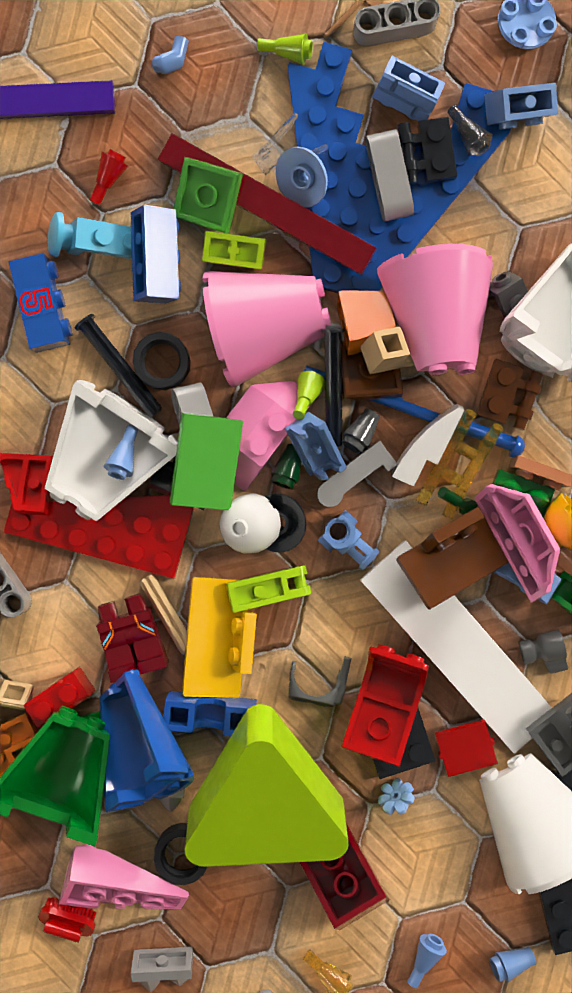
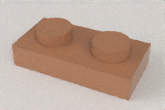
(552, 477)

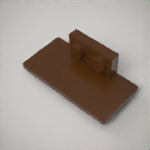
(452, 558)

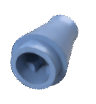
(511, 963)

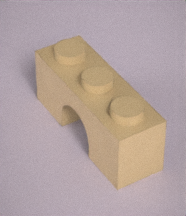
(386, 351)

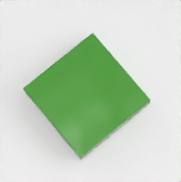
(207, 194)

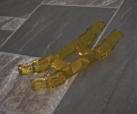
(455, 445)

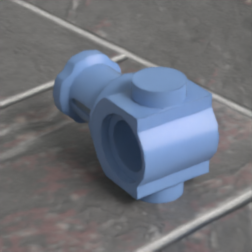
(349, 541)

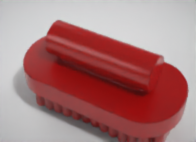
(66, 920)

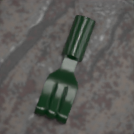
(465, 505)

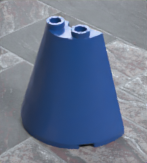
(142, 750)

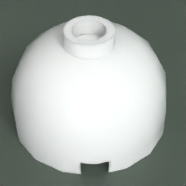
(250, 524)

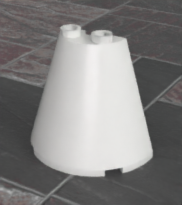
(541, 323)
(88, 437)
(530, 823)

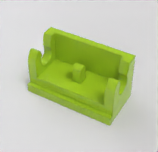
(234, 250)

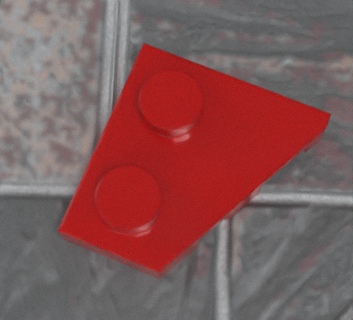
(26, 481)

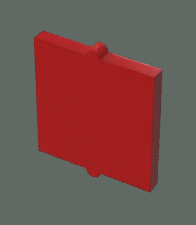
(466, 748)

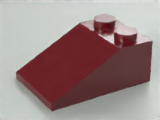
(346, 885)

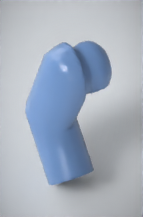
(171, 60)

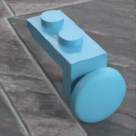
(89, 237)

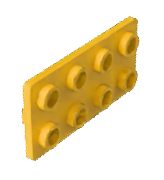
(216, 642)

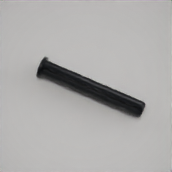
(118, 365)
(333, 382)

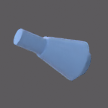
(121, 460)
(429, 952)

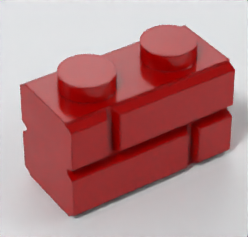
(65, 692)

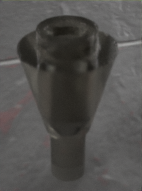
(474, 137)

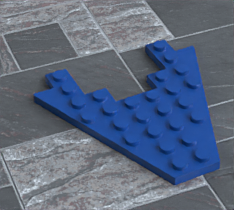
(351, 191)

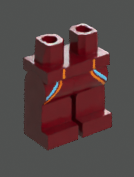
(130, 639)

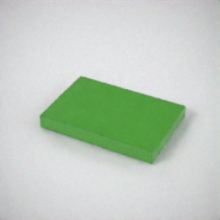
(206, 461)

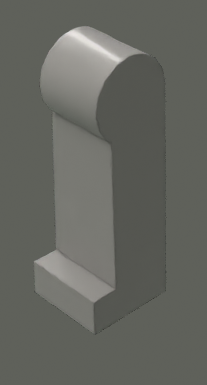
(332, 490)

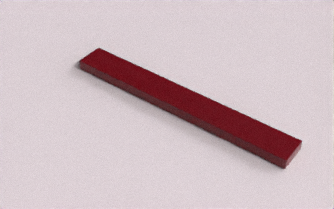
(281, 211)

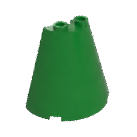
(61, 774)

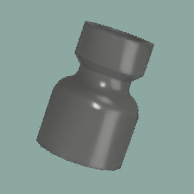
(548, 647)

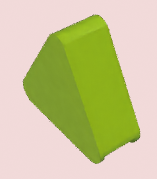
(265, 801)

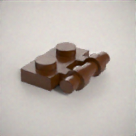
(501, 390)

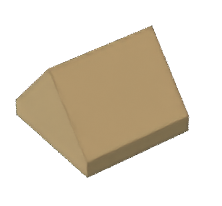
(15, 694)

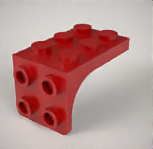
(386, 705)

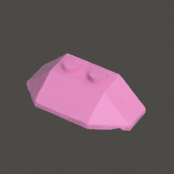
(265, 415)
(522, 537)

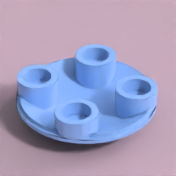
(527, 22)

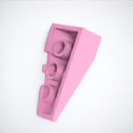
(102, 877)

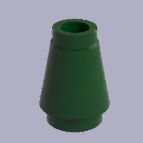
(287, 469)

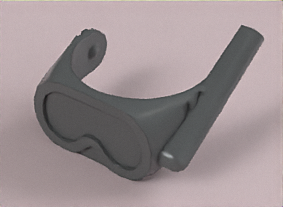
(328, 700)

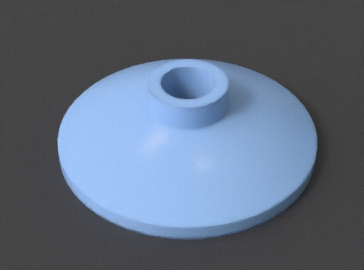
(292, 178)

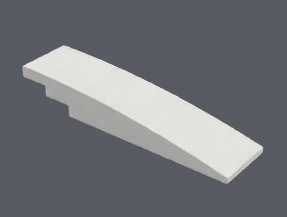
(461, 653)

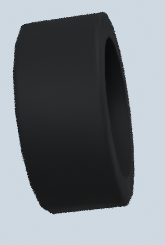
(139, 359)
(168, 872)

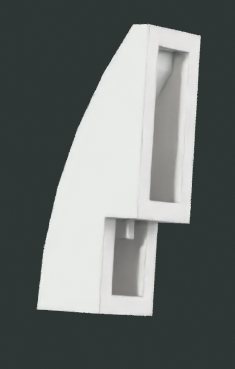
(427, 445)

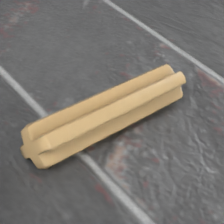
(165, 611)

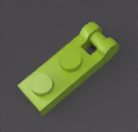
(267, 588)

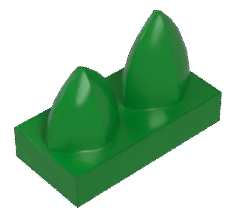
(539, 493)

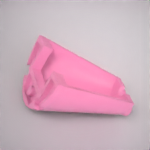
(440, 303)
(261, 319)

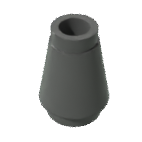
(361, 431)

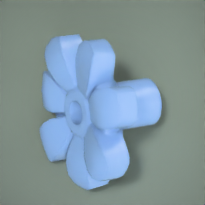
(396, 797)

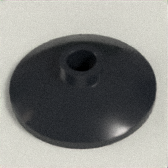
(295, 522)

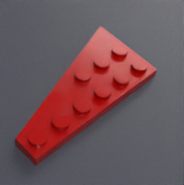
(134, 533)

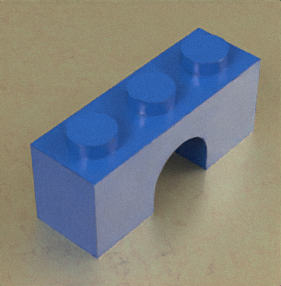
(188, 713)

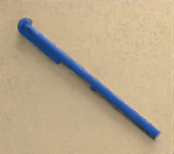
(513, 444)

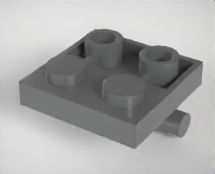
(554, 735)

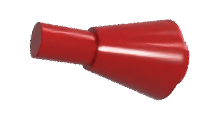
(109, 170)

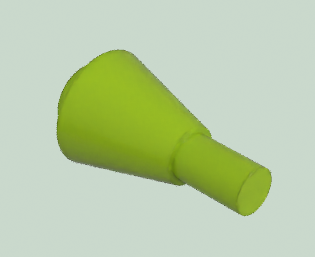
(294, 47)
(308, 389)

